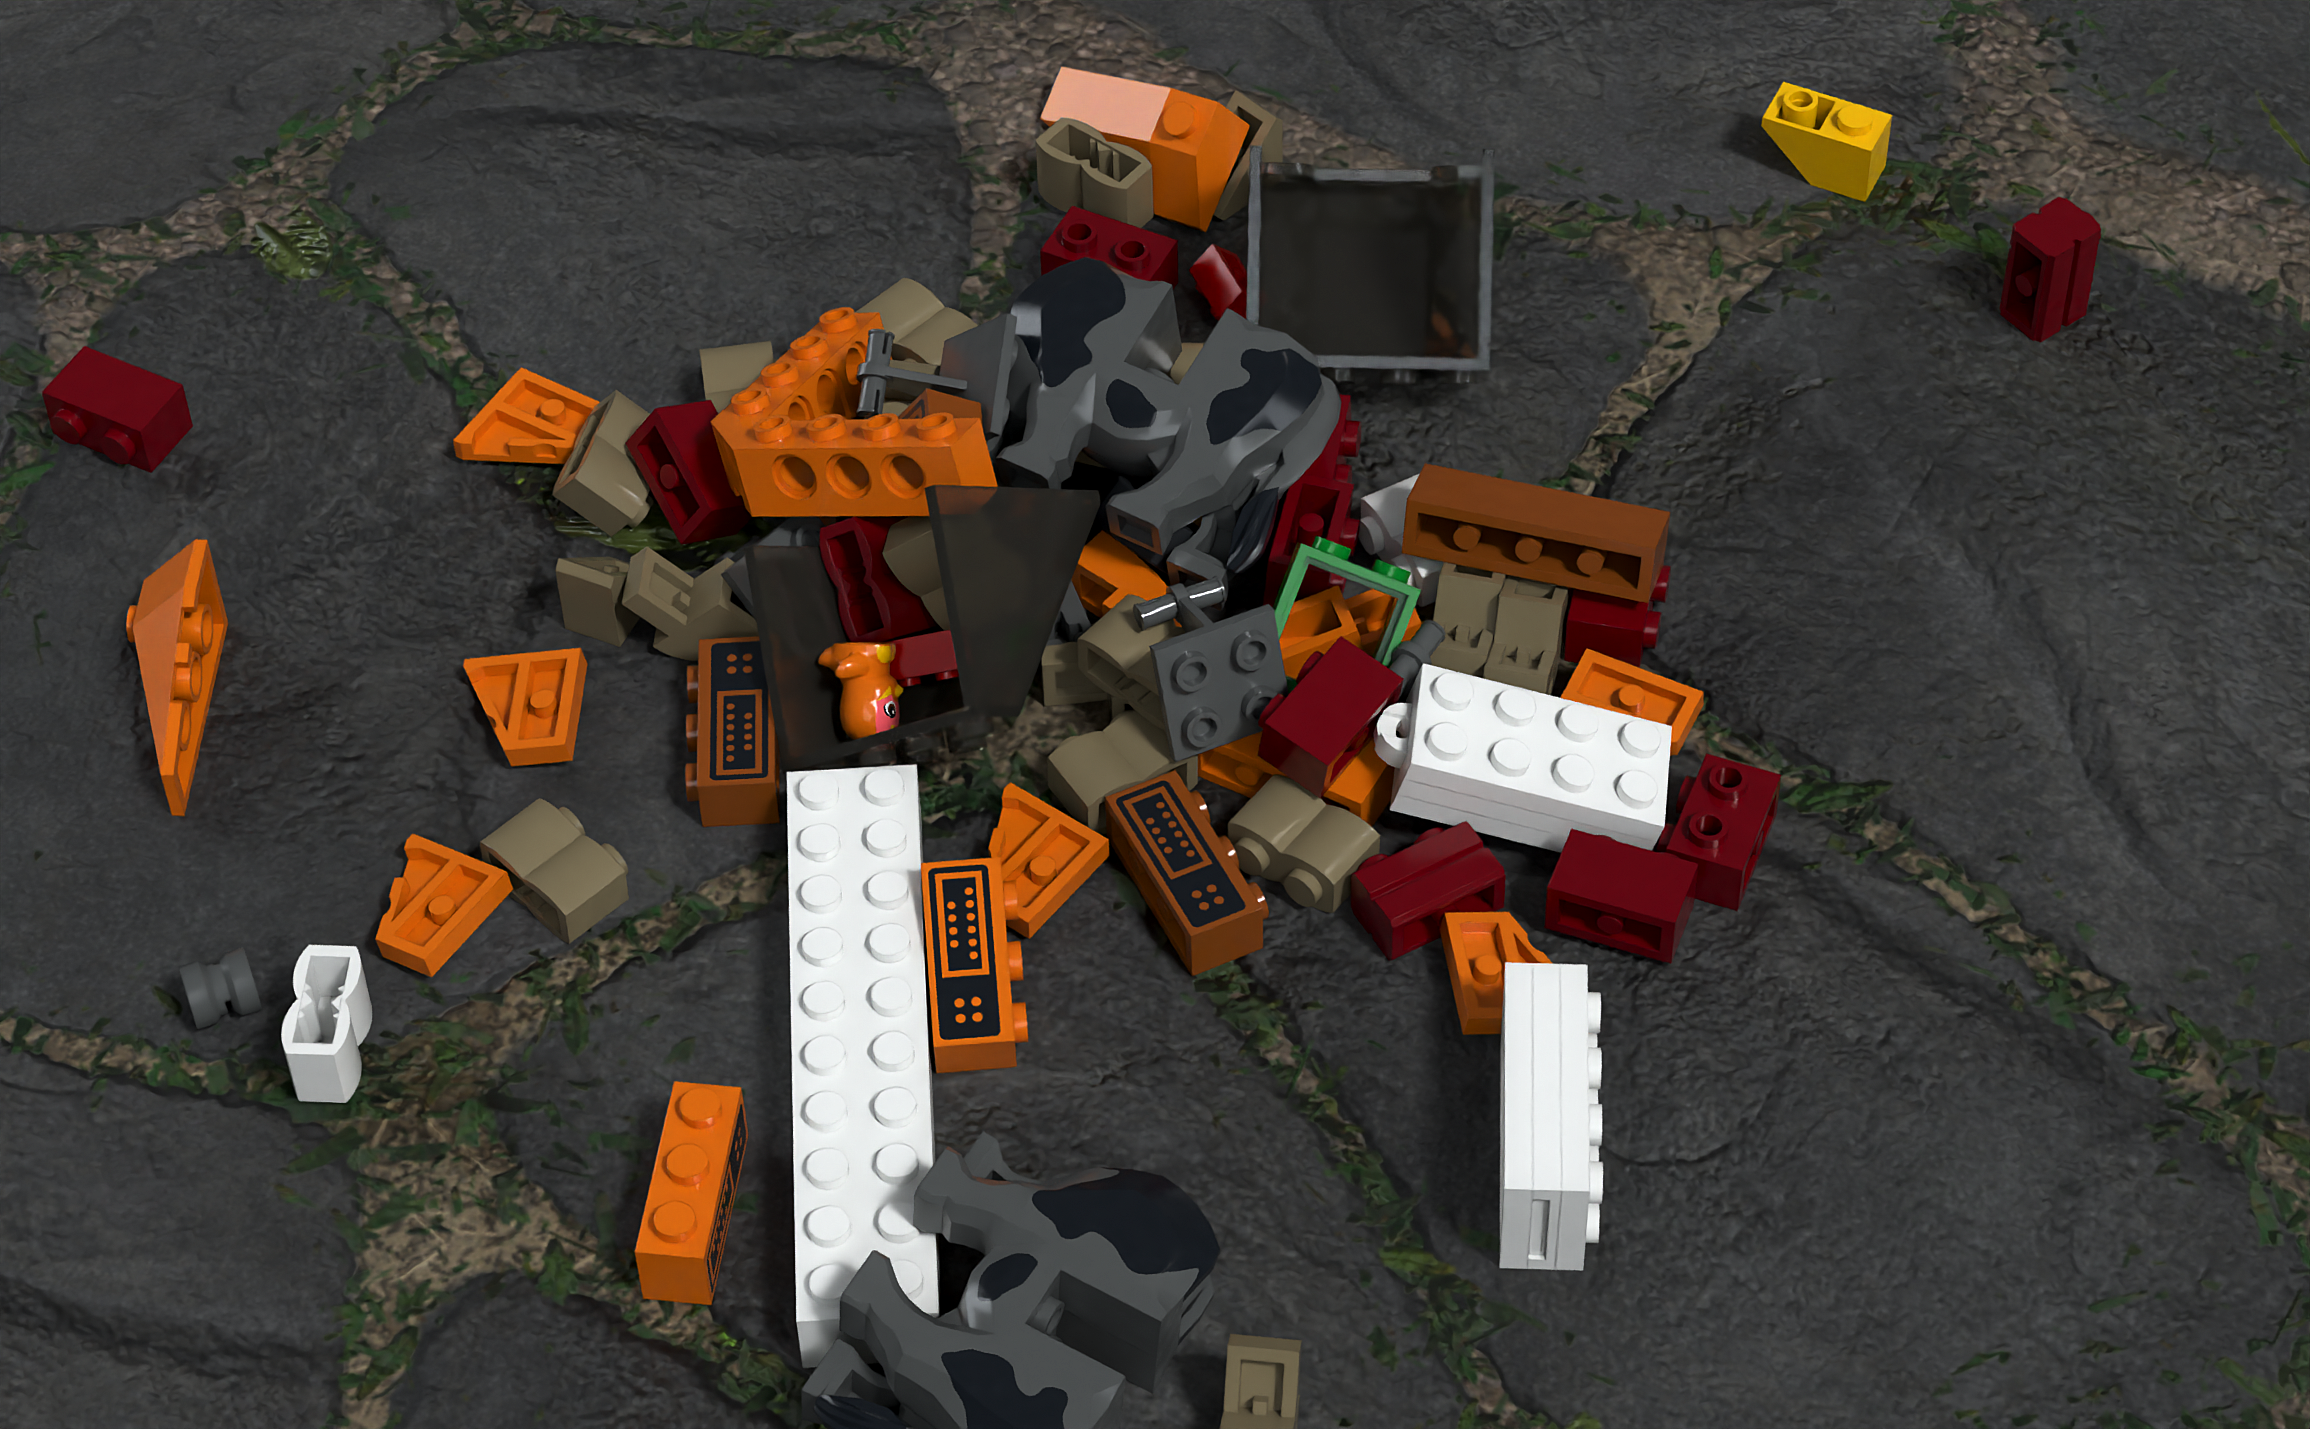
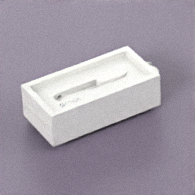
(1523, 762)
(1549, 1117)

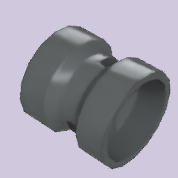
(220, 988)

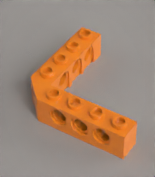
(802, 454)

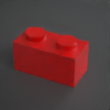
(1221, 280)
(923, 656)

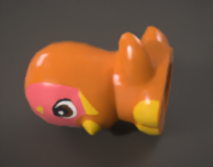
(869, 691)

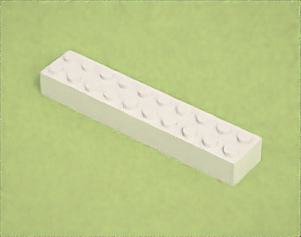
(858, 1041)

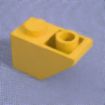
(1829, 139)

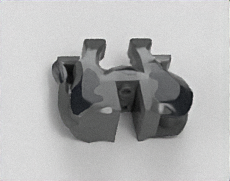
(1210, 448)
(1073, 1297)

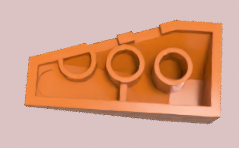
(1181, 134)
(179, 648)

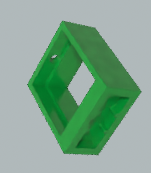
(1382, 577)

